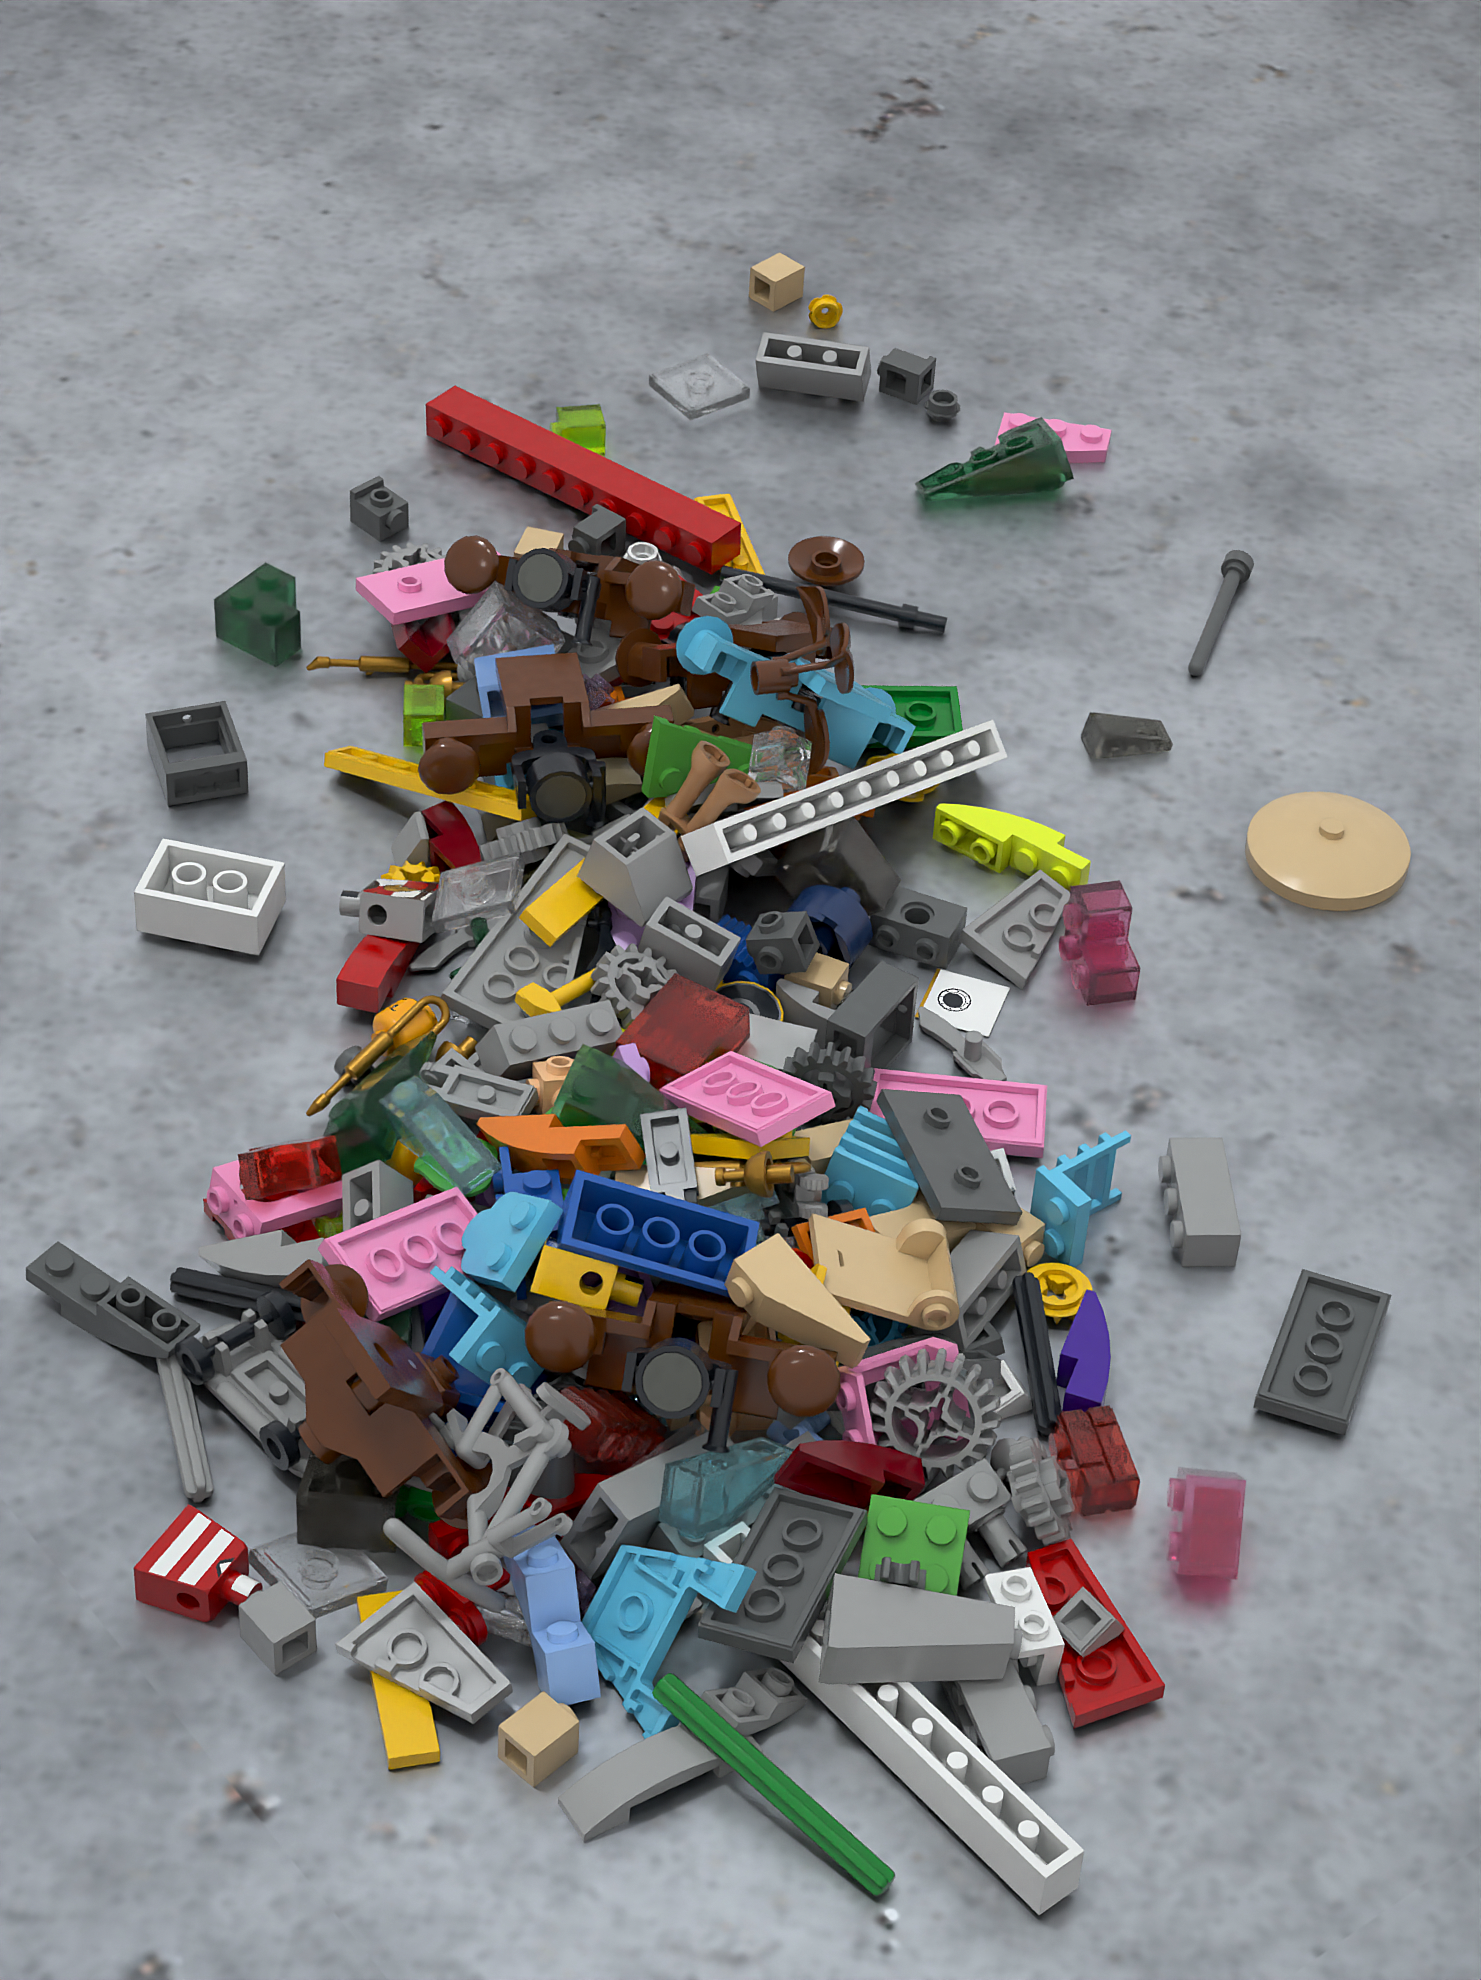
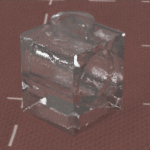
(780, 758)

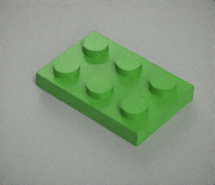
(916, 1532)

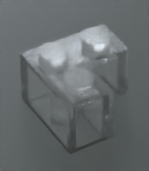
(499, 626)

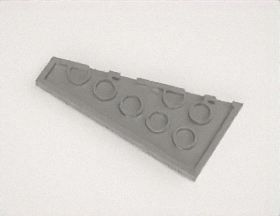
(515, 955)

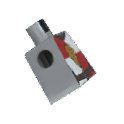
(393, 908)

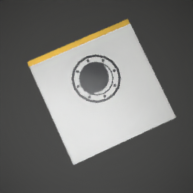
(964, 1001)

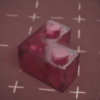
(1098, 943)
(1209, 1522)

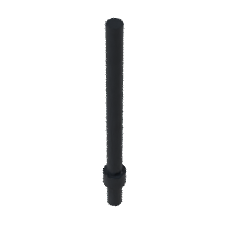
(906, 616)

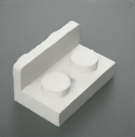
(1041, 1639)

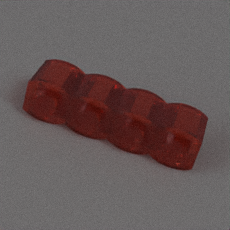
(617, 1429)

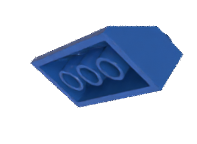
(652, 1232)

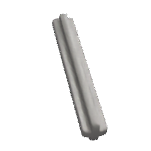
(185, 1430)

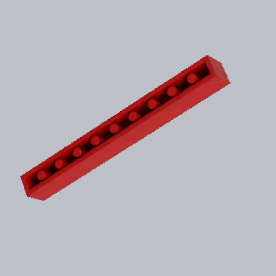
(583, 478)

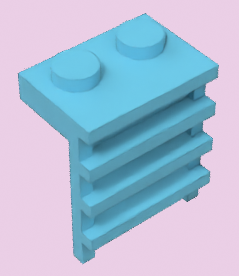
(870, 1168)
(1074, 1192)
(494, 1337)

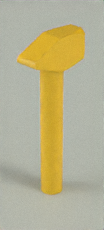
(537, 1000)

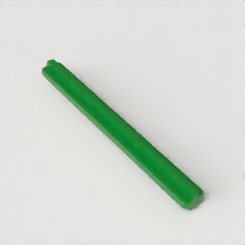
(774, 1785)

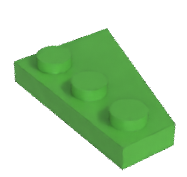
(671, 753)

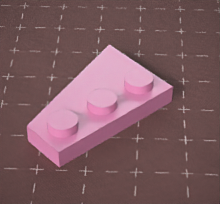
(1080, 442)

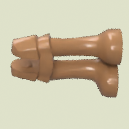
(731, 787)

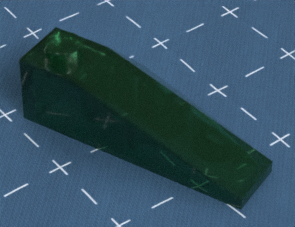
(1023, 462)
(610, 1093)
(359, 1120)

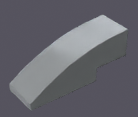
(261, 1257)

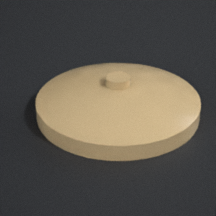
(1327, 851)

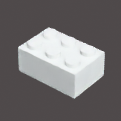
(210, 896)

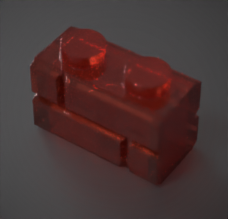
(1095, 1460)

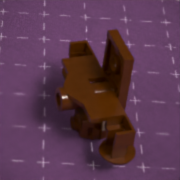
(384, 1410)

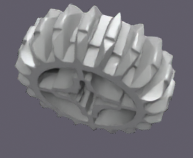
(953, 1419)

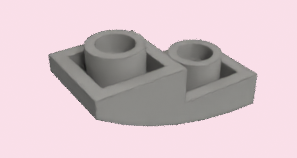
(735, 601)
(802, 1007)
(757, 1700)

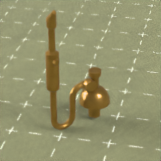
(373, 664)
(384, 1041)
(757, 1174)

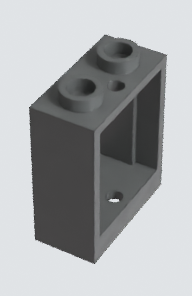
(198, 777)
(876, 1017)

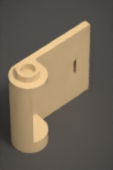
(887, 1276)

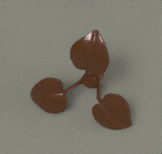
(780, 676)

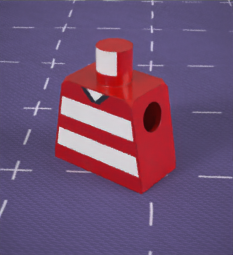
(195, 1568)

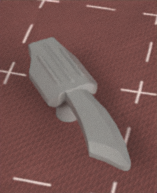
(443, 950)
(968, 1052)

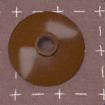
(826, 561)

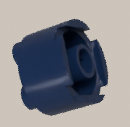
(837, 921)

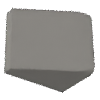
(412, 842)
(1086, 1623)

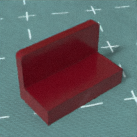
(426, 642)

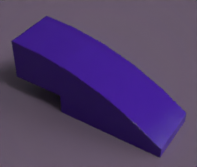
(1085, 1357)

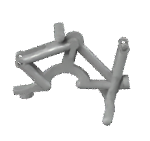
(534, 1447)

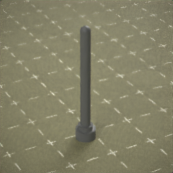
(1235, 570)

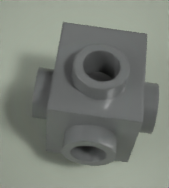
(782, 942)

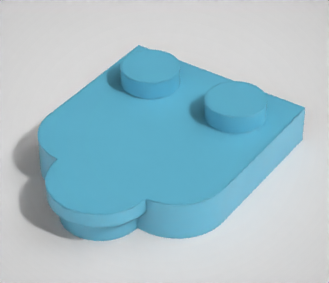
(507, 1239)

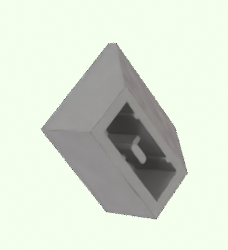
(637, 866)

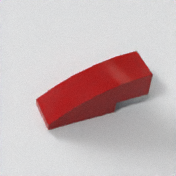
(373, 972)

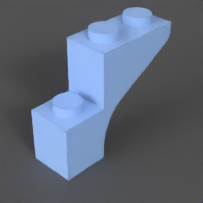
(550, 1605)

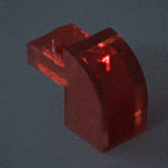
(289, 1166)

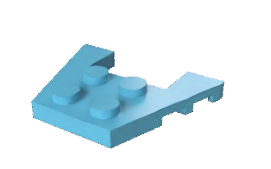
(641, 1613)

